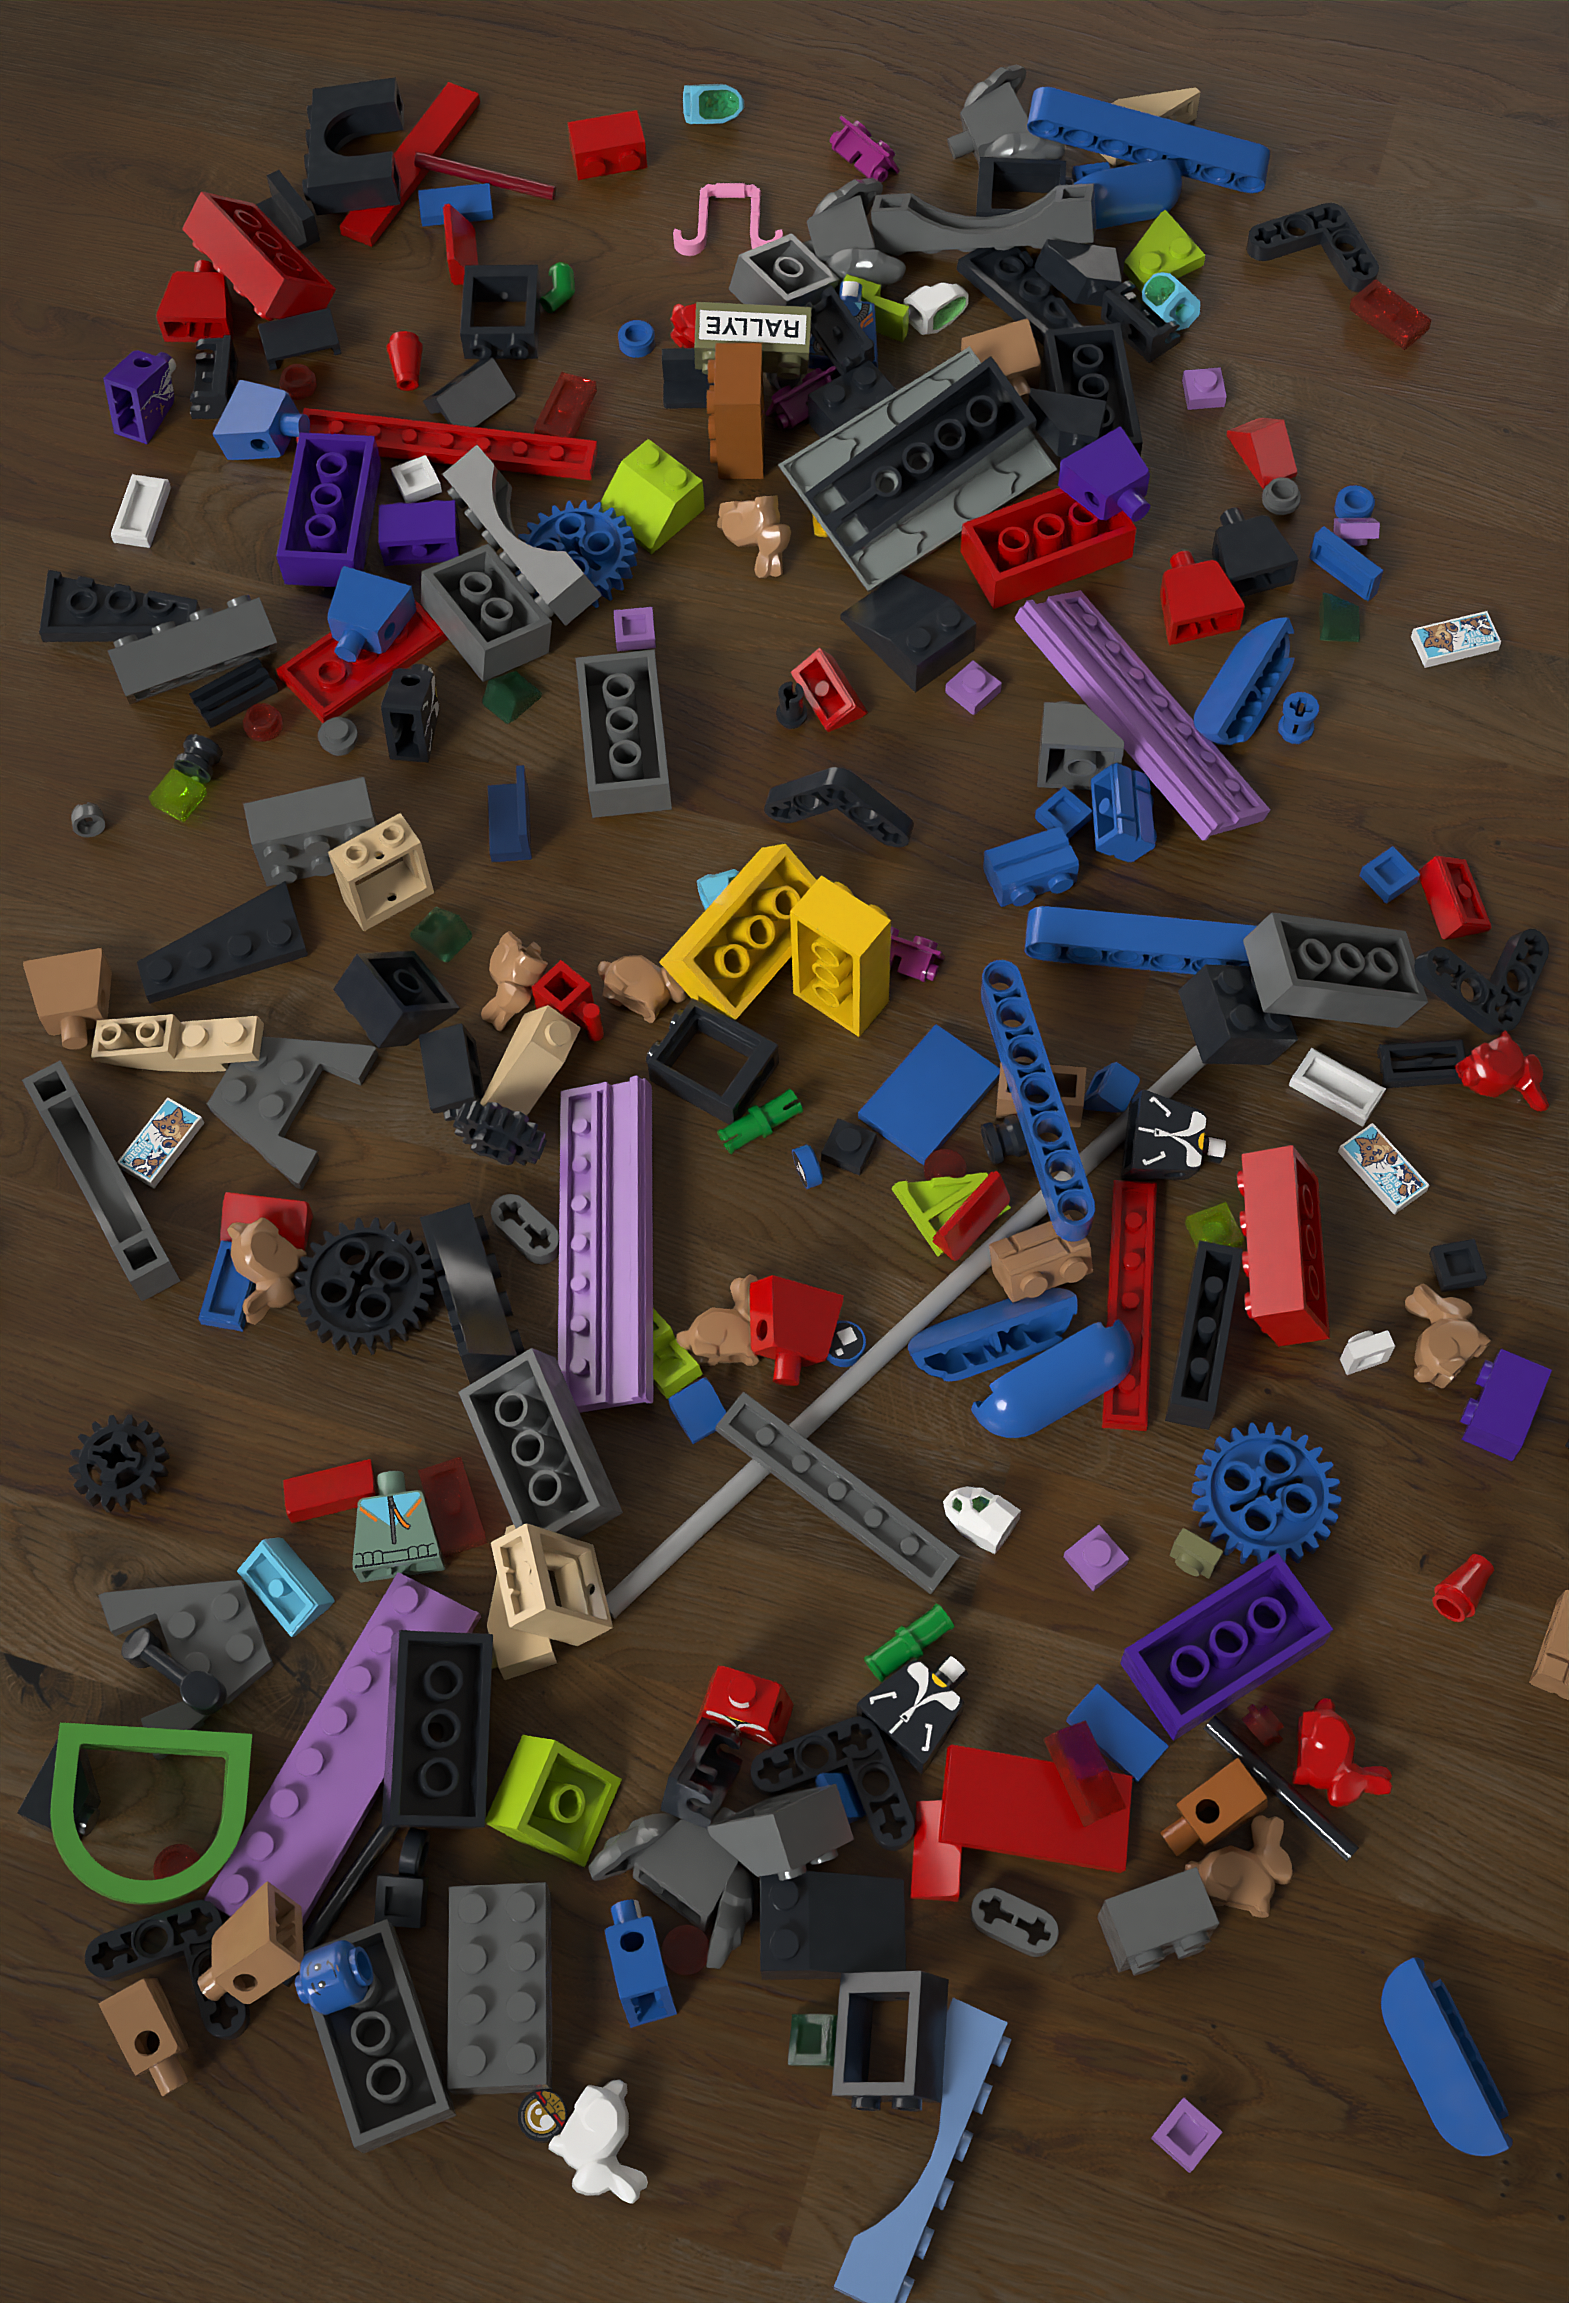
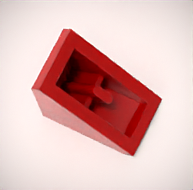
(1264, 449)

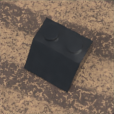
(394, 997)

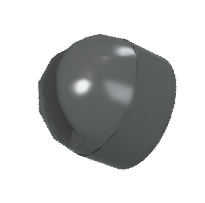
(90, 828)

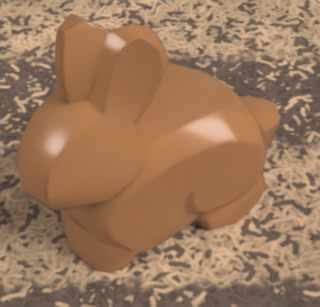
(757, 524)
(515, 972)
(639, 985)
(266, 1261)
(723, 1333)
(1448, 1340)
(1247, 1877)

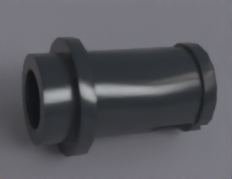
(791, 710)

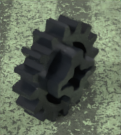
(499, 1133)
(129, 1478)

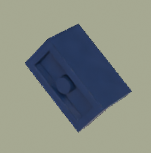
(510, 820)

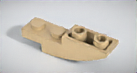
(173, 1045)

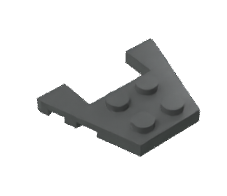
(265, 1095)
(205, 1629)

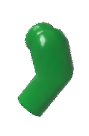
(562, 289)

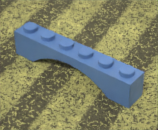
(882, 2254)

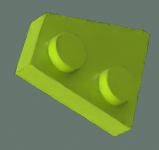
(1165, 250)
(936, 1201)

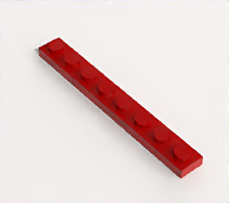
(450, 442)

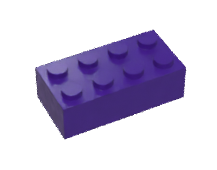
(328, 508)
(1225, 1646)

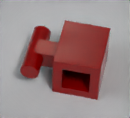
(571, 997)

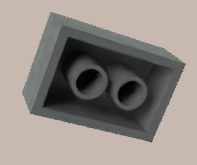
(485, 612)
(301, 827)

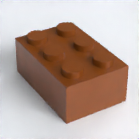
(737, 410)

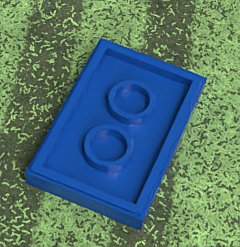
(930, 1094)

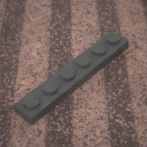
(837, 1493)

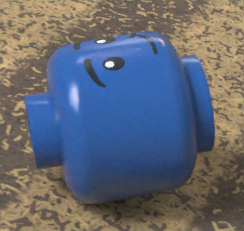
(334, 1977)

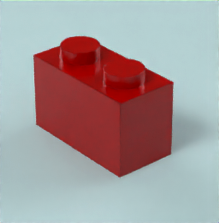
(607, 145)

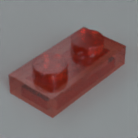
(1390, 314)
(566, 406)
(452, 1506)

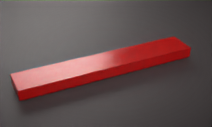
(430, 137)
(1131, 1298)

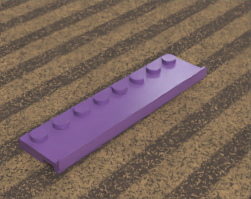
(1142, 713)
(606, 1244)
(335, 1763)

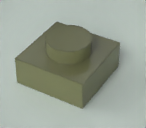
(1195, 1554)

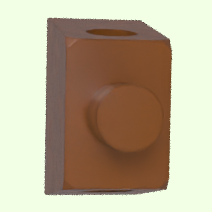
(1230, 1793)

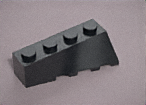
(469, 1290)

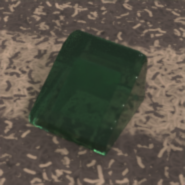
(1338, 619)
(510, 696)
(442, 934)
(813, 2040)

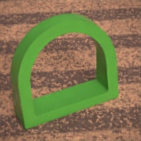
(73, 1737)

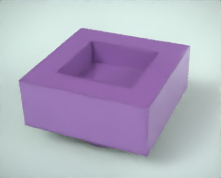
(1204, 388)
(1356, 530)
(634, 629)
(973, 687)
(1096, 1558)
(1186, 2135)

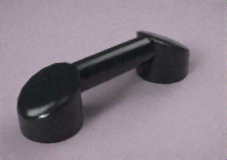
(197, 1688)

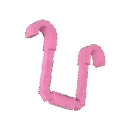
(723, 190)

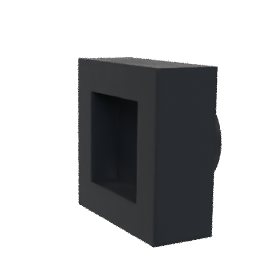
(848, 1146)
(1458, 1265)
(401, 1900)

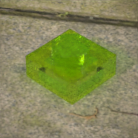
(177, 795)
(1215, 1226)

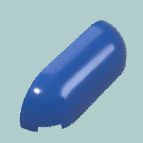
(1134, 192)
(1246, 684)
(993, 1335)
(1057, 1381)
(1444, 2061)

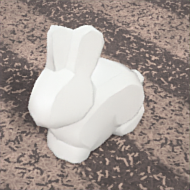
(594, 2139)

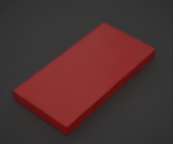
(334, 685)
(1025, 1811)

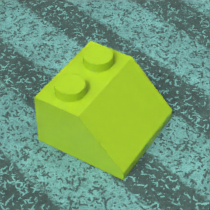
(654, 495)
(553, 1799)

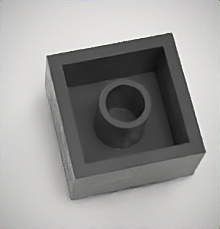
(1158, 1921)

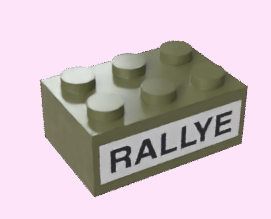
(780, 329)

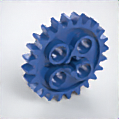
(593, 539)
(1246, 1460)

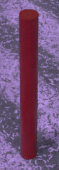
(485, 176)

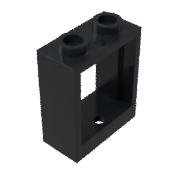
(1016, 176)
(501, 284)
(761, 1061)
(924, 2044)

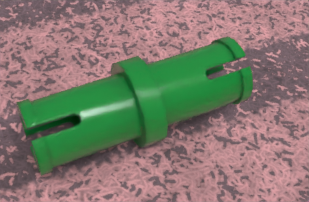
(760, 1121)
(909, 1642)

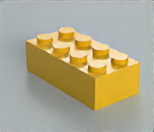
(742, 934)
(840, 955)

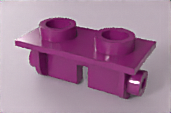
(856, 140)
(792, 403)
(916, 956)

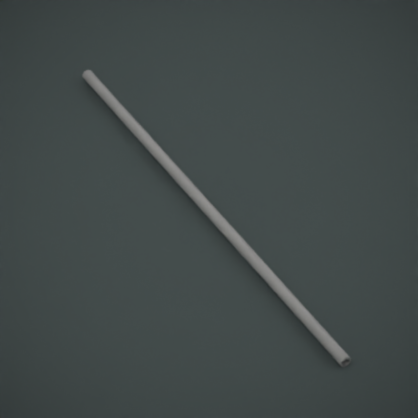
(879, 1354)

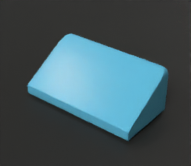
(285, 1585)

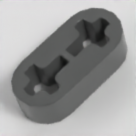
(532, 1222)
(1020, 1912)

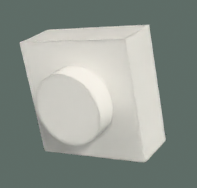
(416, 479)
(1366, 1351)

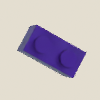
(419, 532)
(1505, 1404)

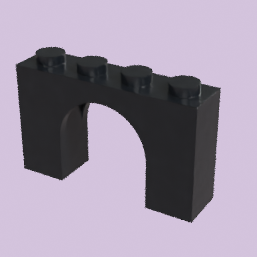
(337, 117)

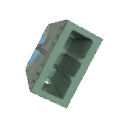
(395, 1533)

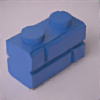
(1122, 813)
(1031, 867)

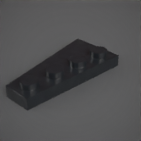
(1017, 288)
(103, 613)
(233, 945)

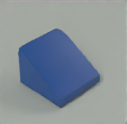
(1111, 1089)
(697, 1409)
(847, 1793)

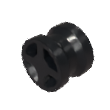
(198, 758)
(1003, 1139)

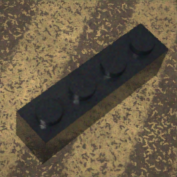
(1204, 1335)

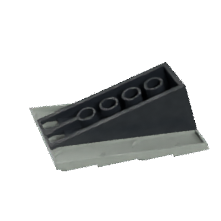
(920, 466)

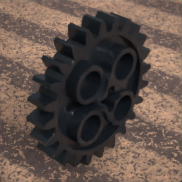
(331, 1274)

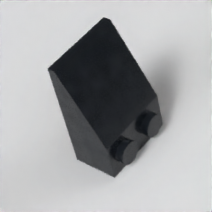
(912, 629)
(831, 1925)

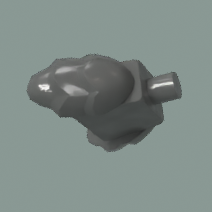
(998, 124)
(843, 235)
(687, 1873)

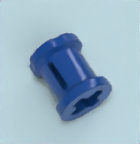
(1302, 719)

